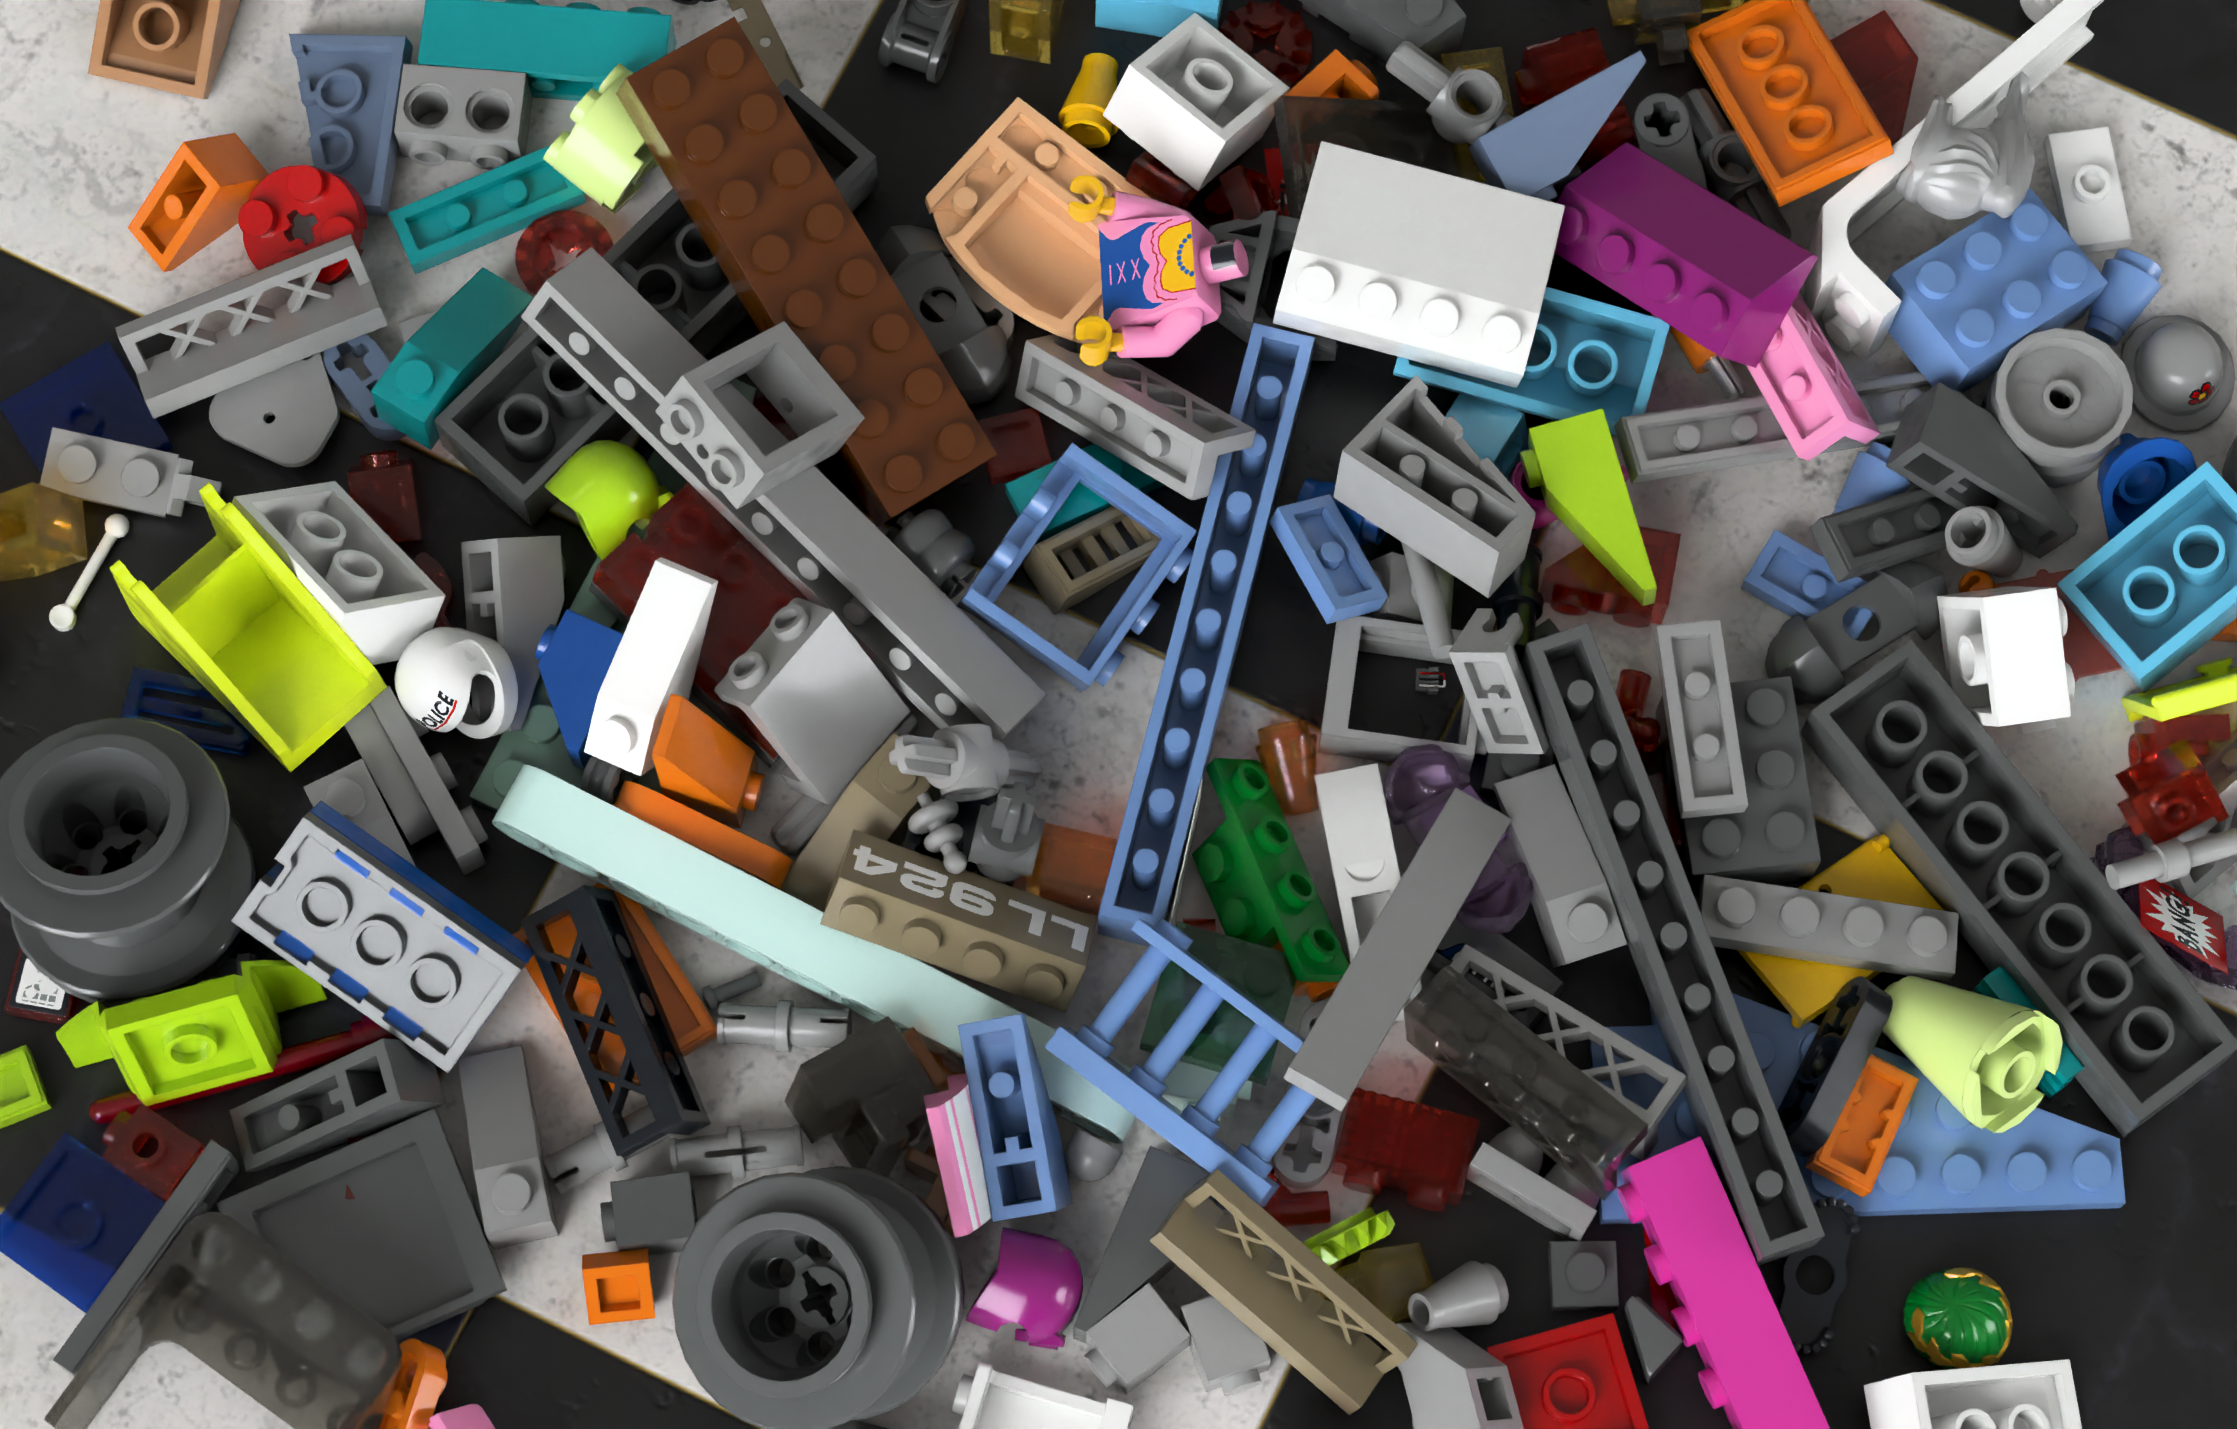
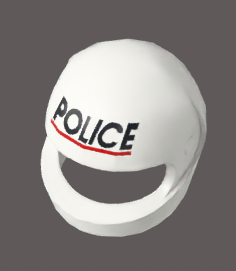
(437, 678)

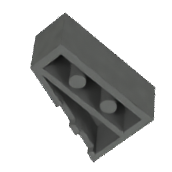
(1384, 24)

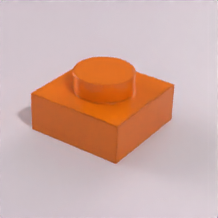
(618, 1286)

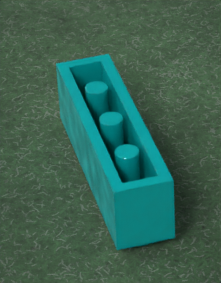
(556, 46)

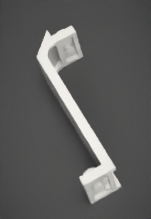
(1840, 286)

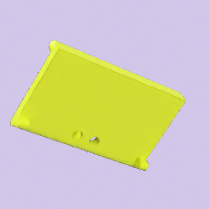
(2212, 689)

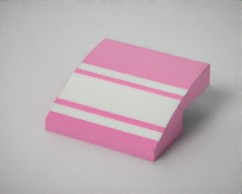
(958, 1155)

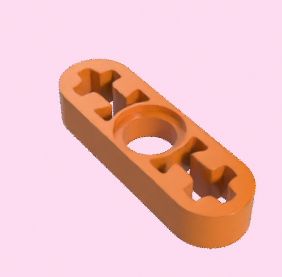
(705, 833)

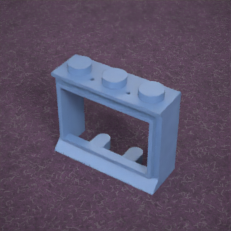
(1135, 605)

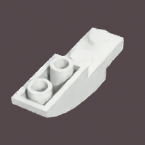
(1359, 850)

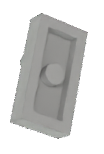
(1510, 1171)

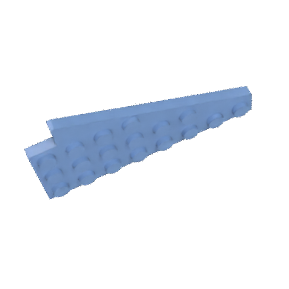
(1936, 1156)

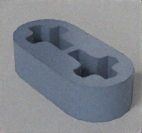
(358, 392)

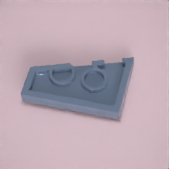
(352, 107)

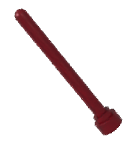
(289, 1060)

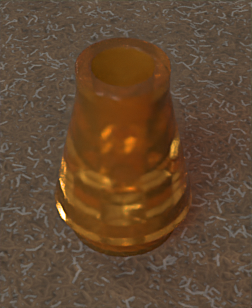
(1290, 762)

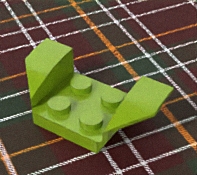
(193, 1034)

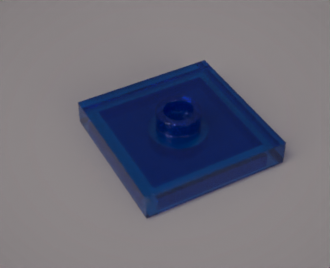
(84, 397)
(75, 1222)

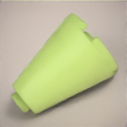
(1975, 1049)

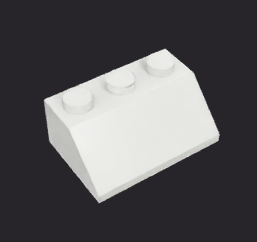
(347, 565)

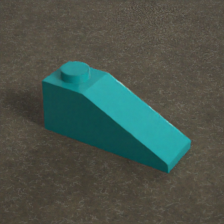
(448, 354)

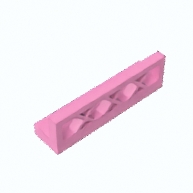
(1810, 387)

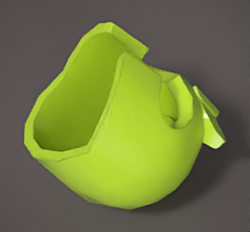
(609, 492)

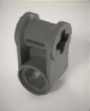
(922, 35)
(1678, 147)

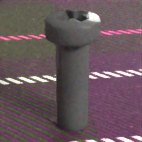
(714, 996)

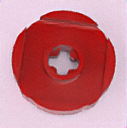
(308, 192)

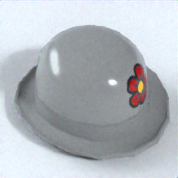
(2179, 372)

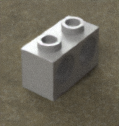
(467, 100)

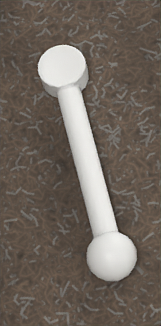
(63, 615)

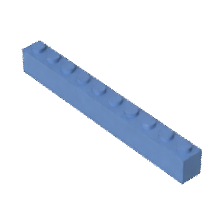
(1206, 637)

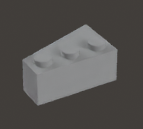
(1434, 492)

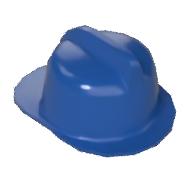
(2138, 476)

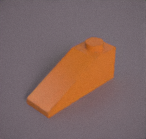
(706, 765)

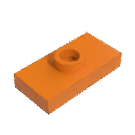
(1865, 1127)

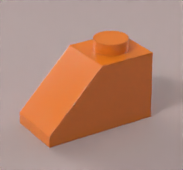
(196, 198)

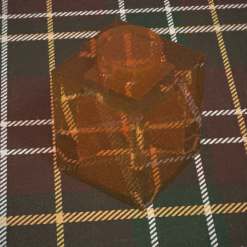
(1072, 868)

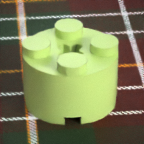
(604, 148)

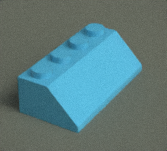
(1579, 362)

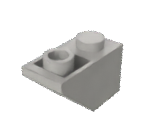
(1456, 1383)

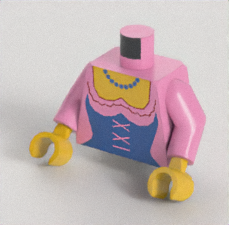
(1155, 274)

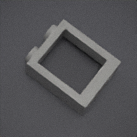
(792, 384)
(1389, 639)

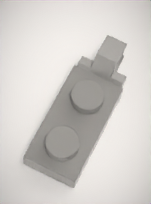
(121, 474)

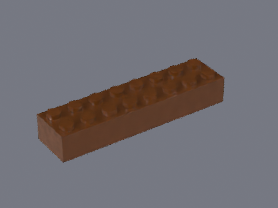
(804, 262)

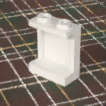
(1010, 1402)

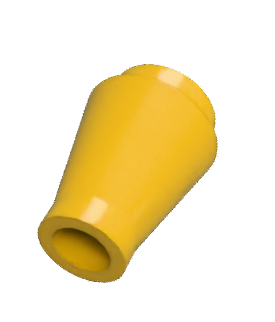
(1088, 100)

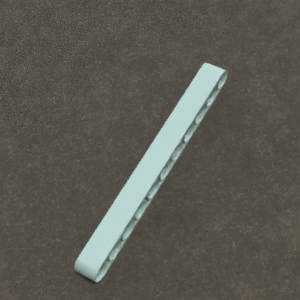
(777, 932)

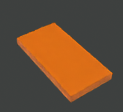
(1788, 96)

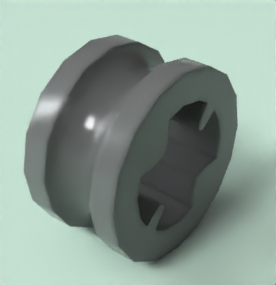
(605, 779)

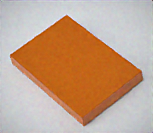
(681, 1004)

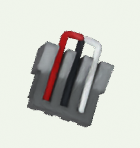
(1428, 680)

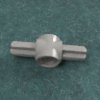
(1442, 90)
(964, 762)

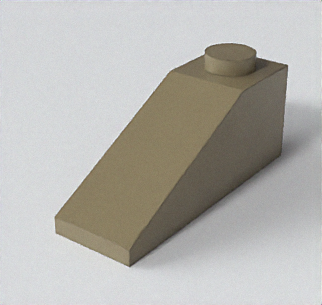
(873, 803)

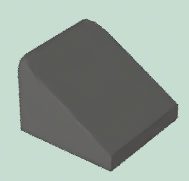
(1651, 1336)

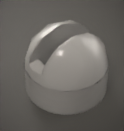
(1090, 1157)

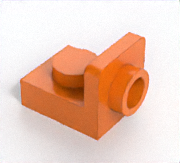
(1338, 79)

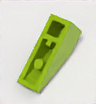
(1588, 493)

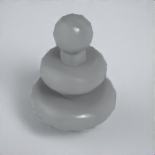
(934, 818)

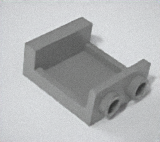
(814, 698)

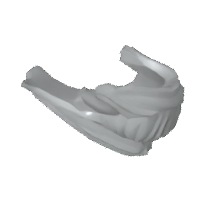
(1971, 169)

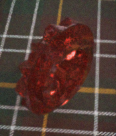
(1291, 44)
(565, 231)

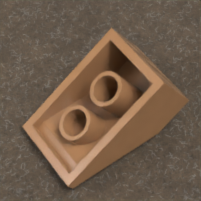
(162, 43)

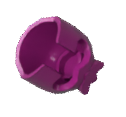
(1032, 1286)

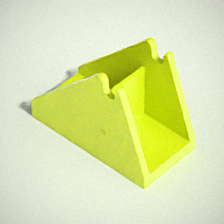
(256, 638)

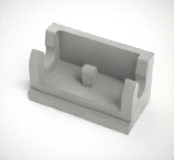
(1498, 686)

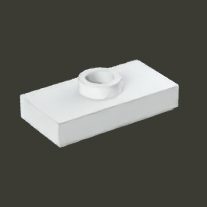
(2088, 189)

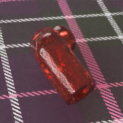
(1632, 696)
(1298, 1208)

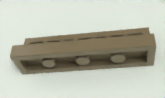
(1278, 1295)

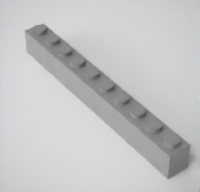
(798, 526)

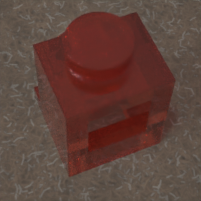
(2168, 794)
(164, 1169)

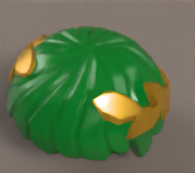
(1958, 1319)

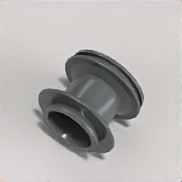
(138, 907)
(891, 1310)

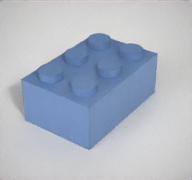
(1989, 292)

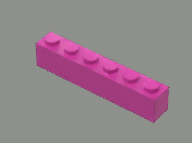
(1718, 1291)

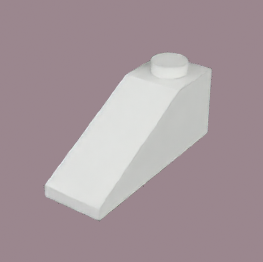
(651, 663)

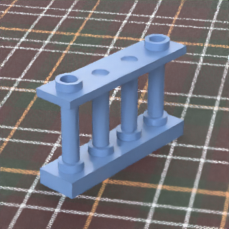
(1143, 1086)

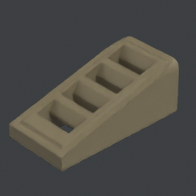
(1060, 574)

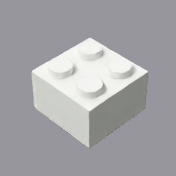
(1195, 101)
(2007, 653)

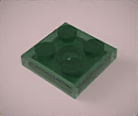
(1252, 968)

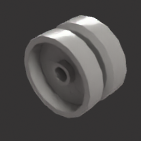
(2062, 402)

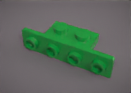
(1261, 877)

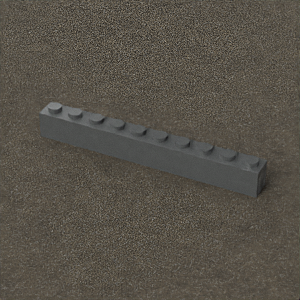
(1670, 944)

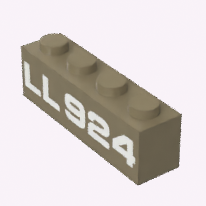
(959, 921)

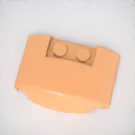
(1011, 223)

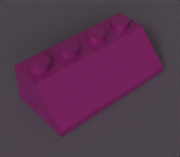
(1681, 253)

